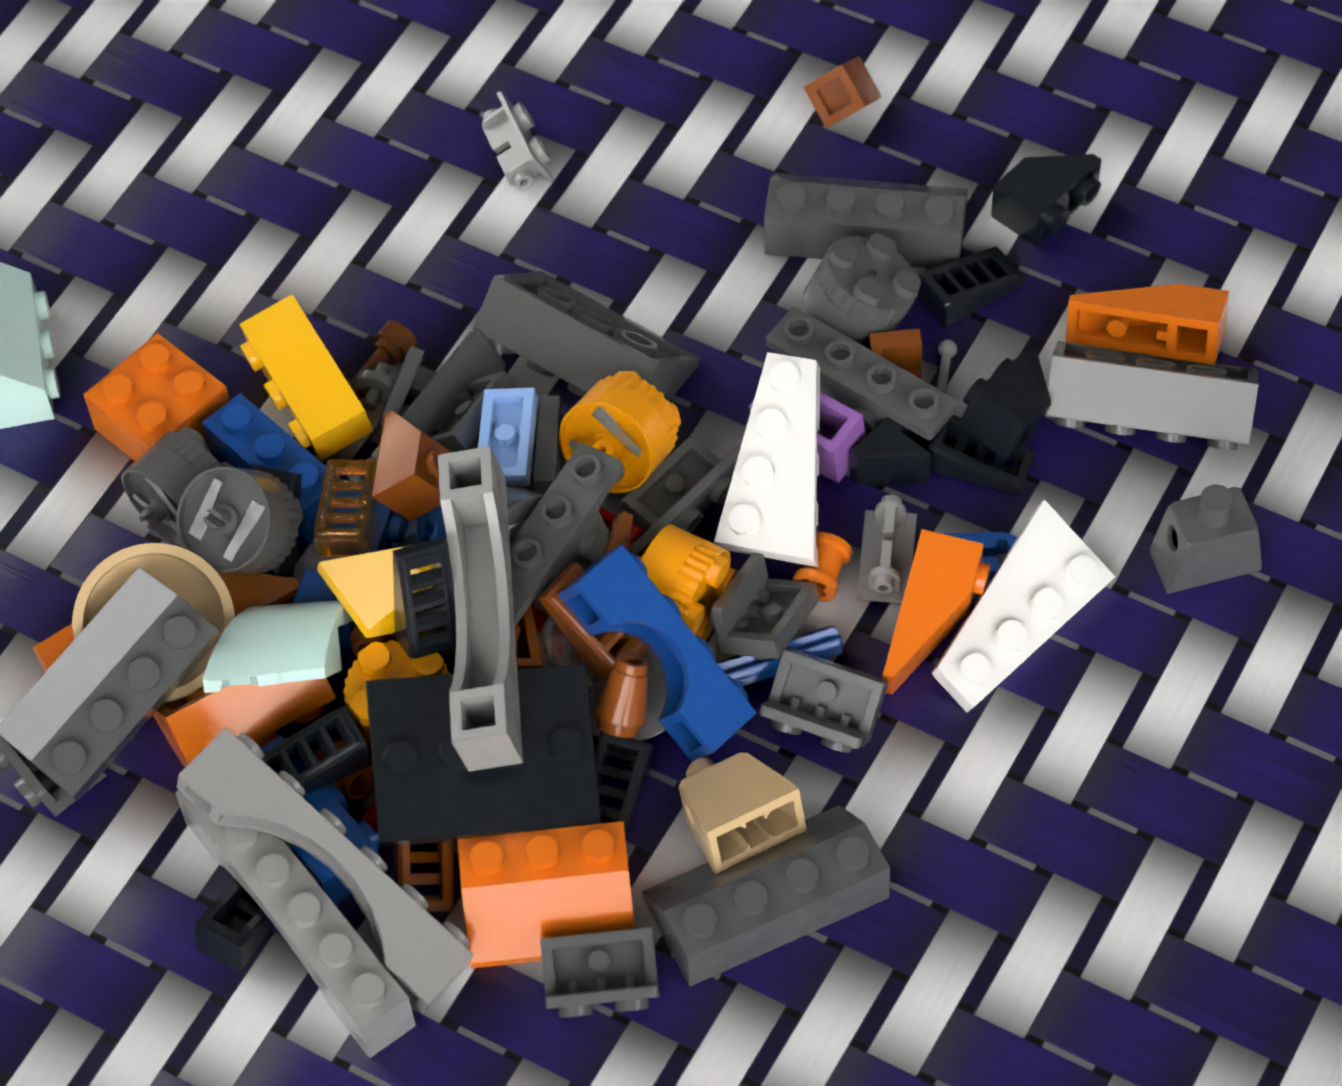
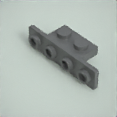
(862, 377)
(453, 398)
(679, 491)
(563, 527)

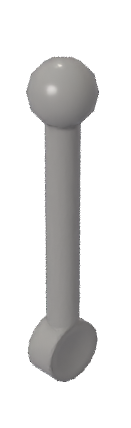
(947, 349)

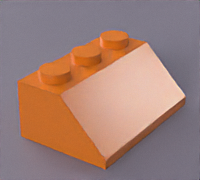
(244, 709)
(542, 888)

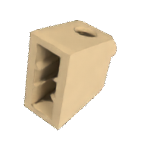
(739, 808)

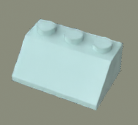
(24, 350)

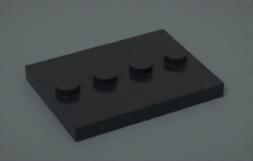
(431, 796)

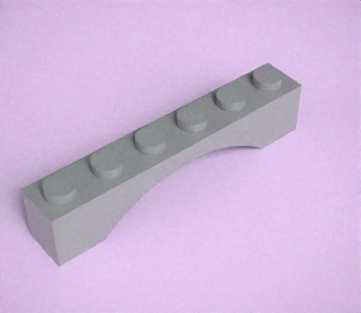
(485, 671)
(242, 791)
(322, 938)

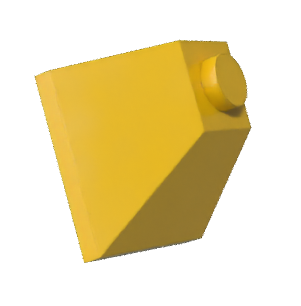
(366, 589)

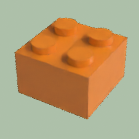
(153, 394)

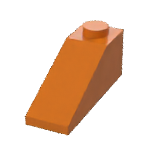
(1152, 321)
(935, 600)

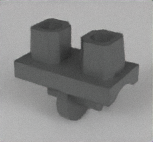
(379, 388)

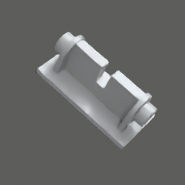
(527, 154)
(886, 551)

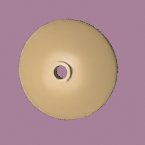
(175, 568)

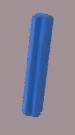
(747, 670)

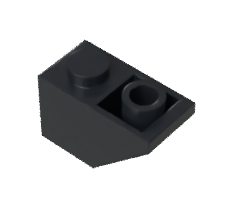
(1044, 192)
(1008, 405)

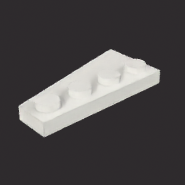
(774, 481)
(1029, 598)

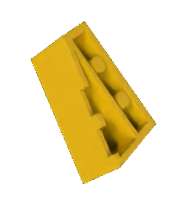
(304, 379)

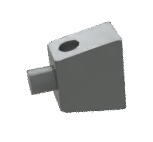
(1206, 540)

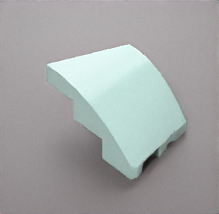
(278, 645)

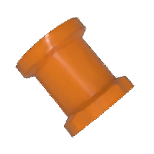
(832, 554)

